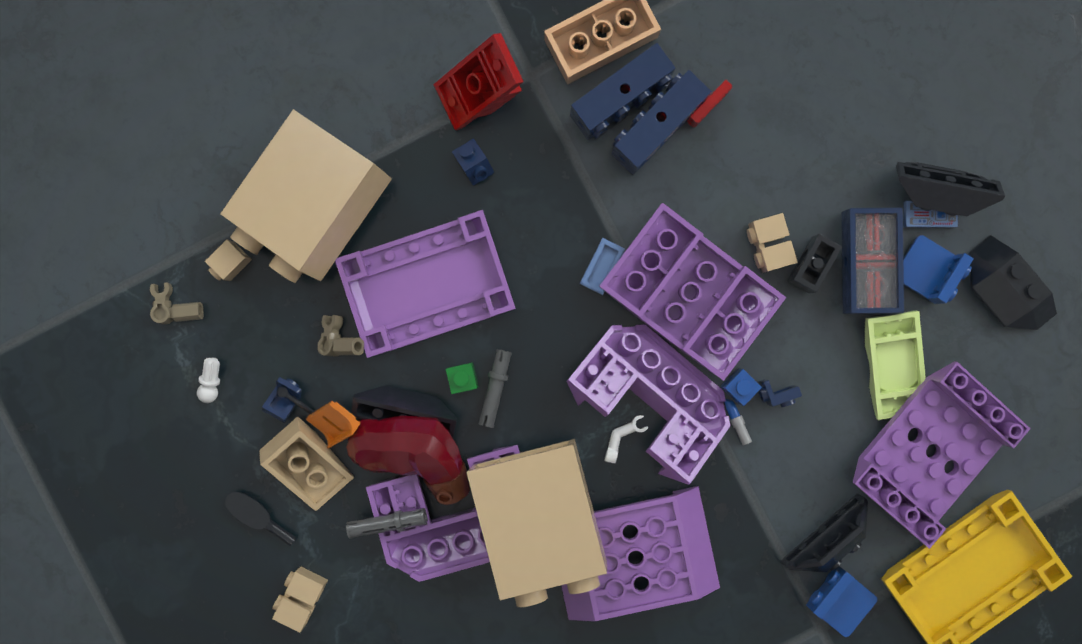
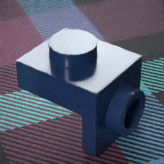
(473, 161)
(783, 396)
(281, 406)

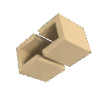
(768, 230)
(299, 599)

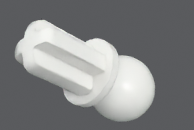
(207, 391)

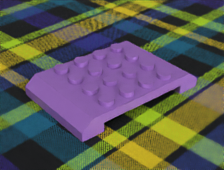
(425, 284)

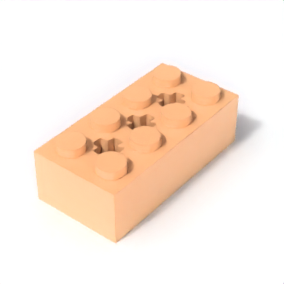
(596, 50)

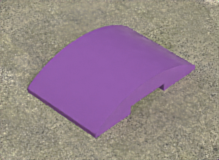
(692, 292)

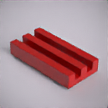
(709, 104)

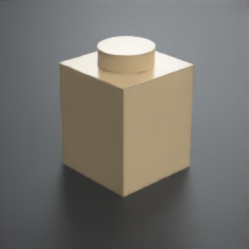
(227, 261)

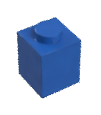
(740, 386)

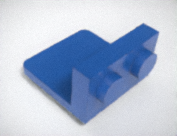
(934, 270)
(841, 601)

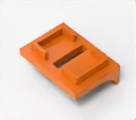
(334, 422)

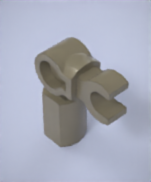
(165, 313)
(331, 342)

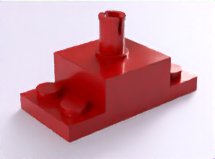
(479, 82)

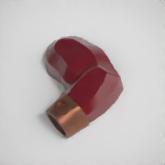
(410, 448)

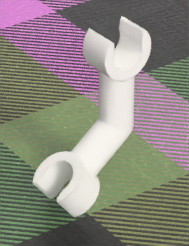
(612, 450)

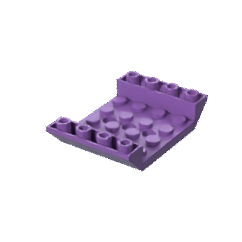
(963, 425)
(674, 560)

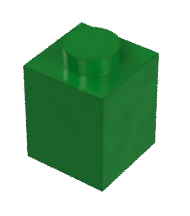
(462, 378)

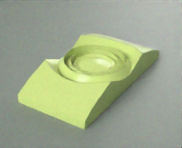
(894, 360)

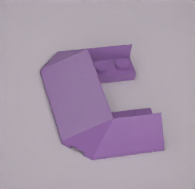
(666, 382)
(441, 545)

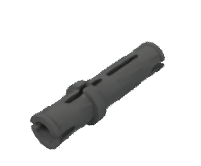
(495, 387)
(380, 524)

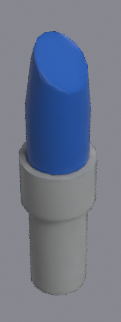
(737, 422)

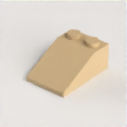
(305, 464)

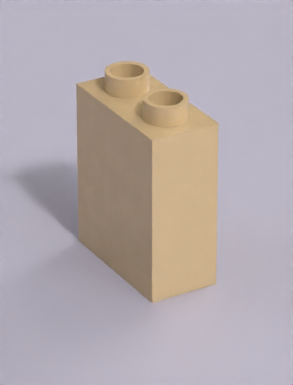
(304, 199)
(538, 523)

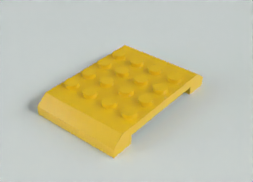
(975, 573)

